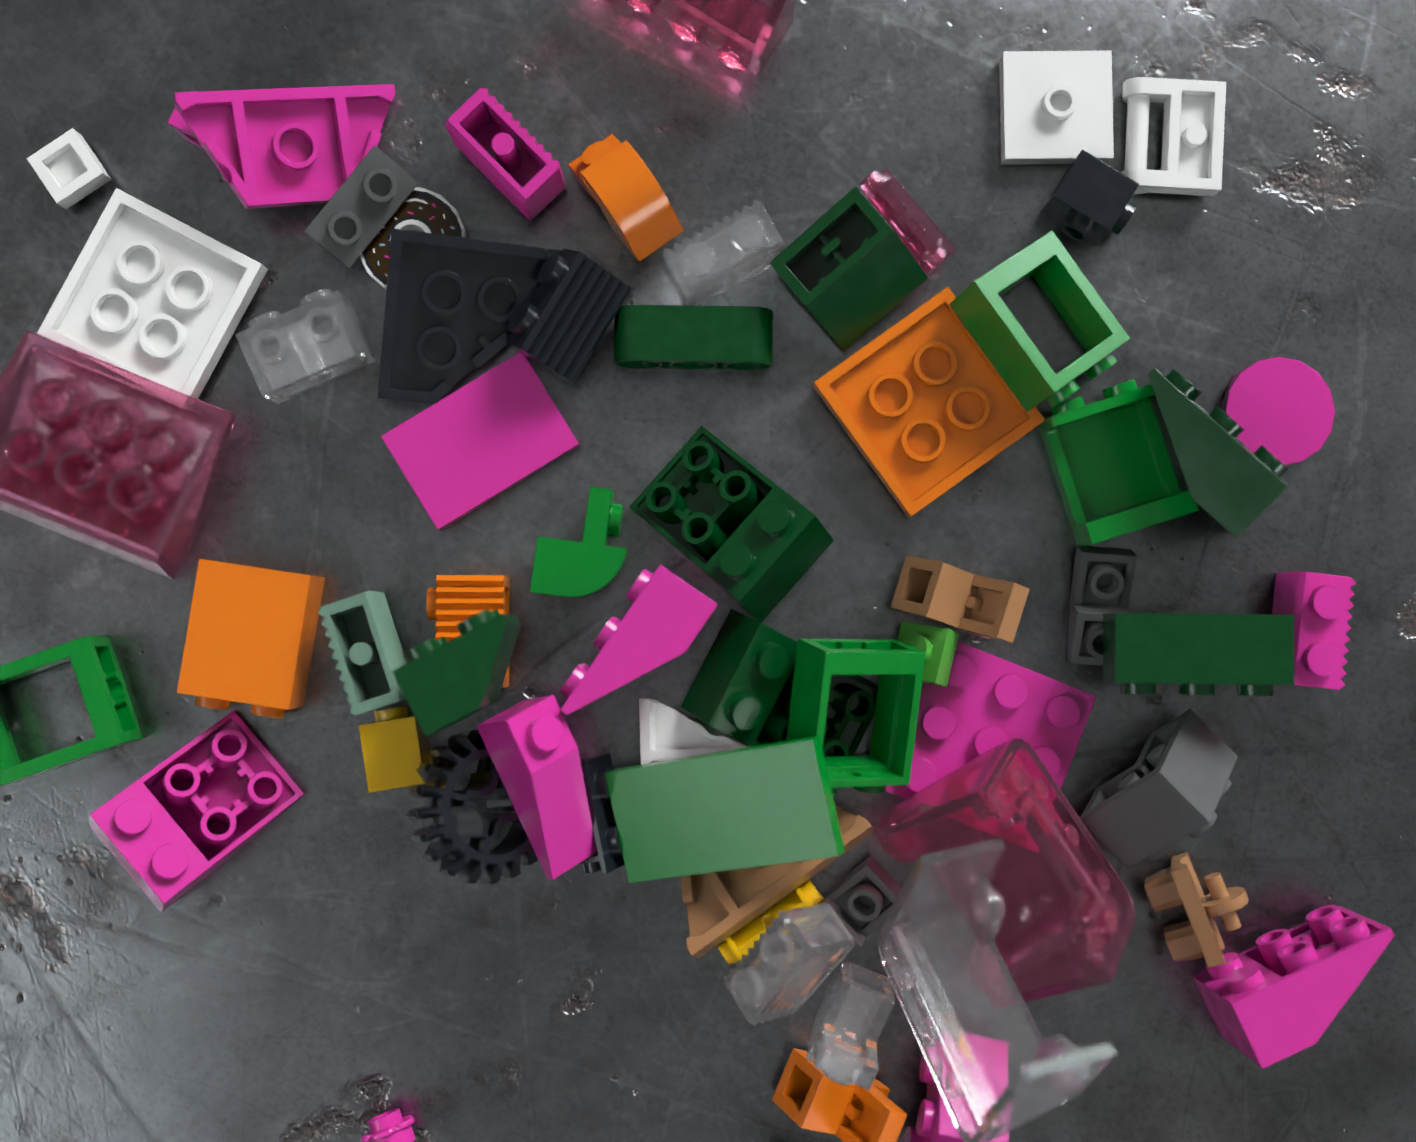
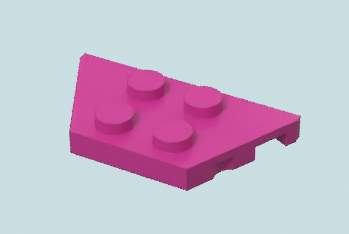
(286, 141)

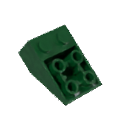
(1217, 466)
(733, 523)
(749, 685)

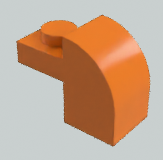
(627, 195)
(834, 1108)

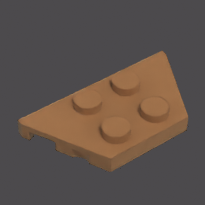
(732, 898)

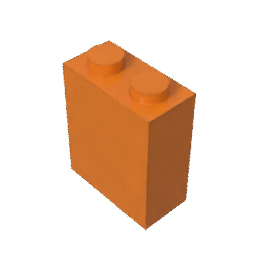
(250, 637)

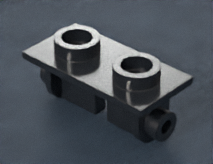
(608, 846)

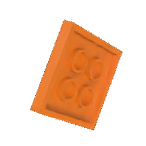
(925, 404)

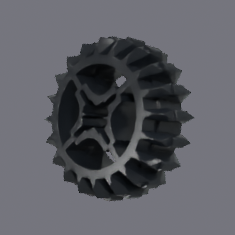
(469, 850)

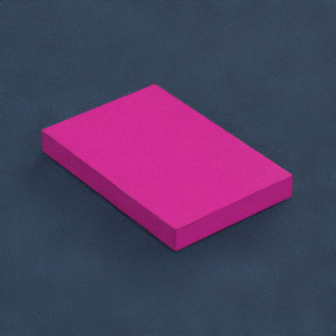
(480, 441)

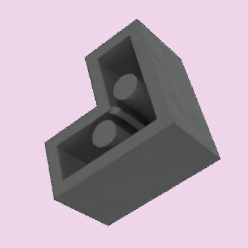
(1164, 793)

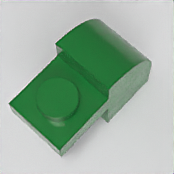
(587, 566)

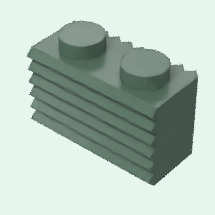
(365, 650)

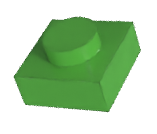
(939, 647)

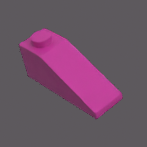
(543, 781)

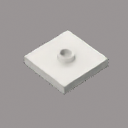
(1055, 106)

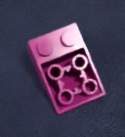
(654, 631)
(194, 810)
(1291, 983)

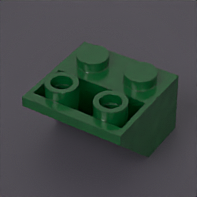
(849, 268)
(458, 676)

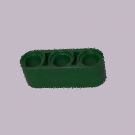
(693, 337)

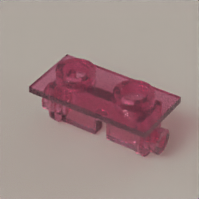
(907, 219)

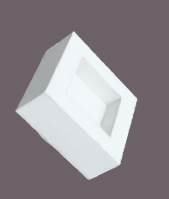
(69, 169)

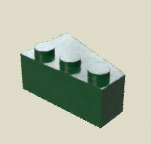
(1198, 652)

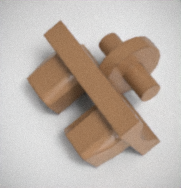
(1199, 934)

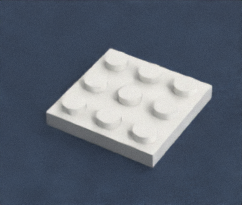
(153, 296)

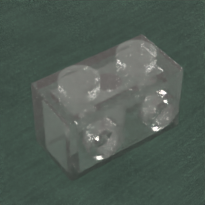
(305, 345)

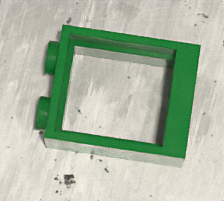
(1010, 346)
(103, 696)
(896, 707)

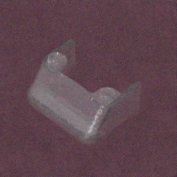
(965, 1003)

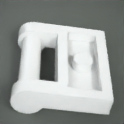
(1190, 135)

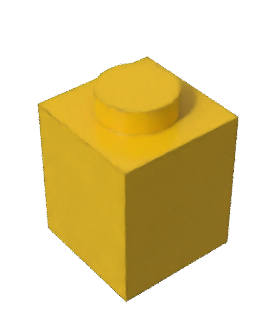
(393, 749)

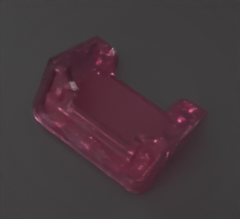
(1059, 891)

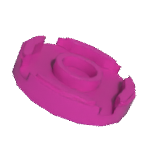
(1281, 407)

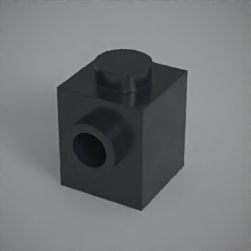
(1091, 200)

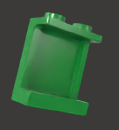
(1112, 464)

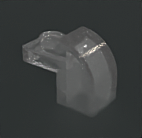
(850, 1025)

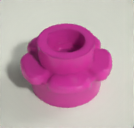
(390, 1128)

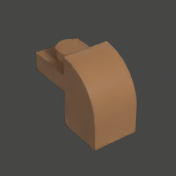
(960, 599)

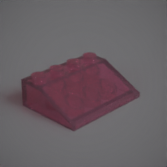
(106, 454)

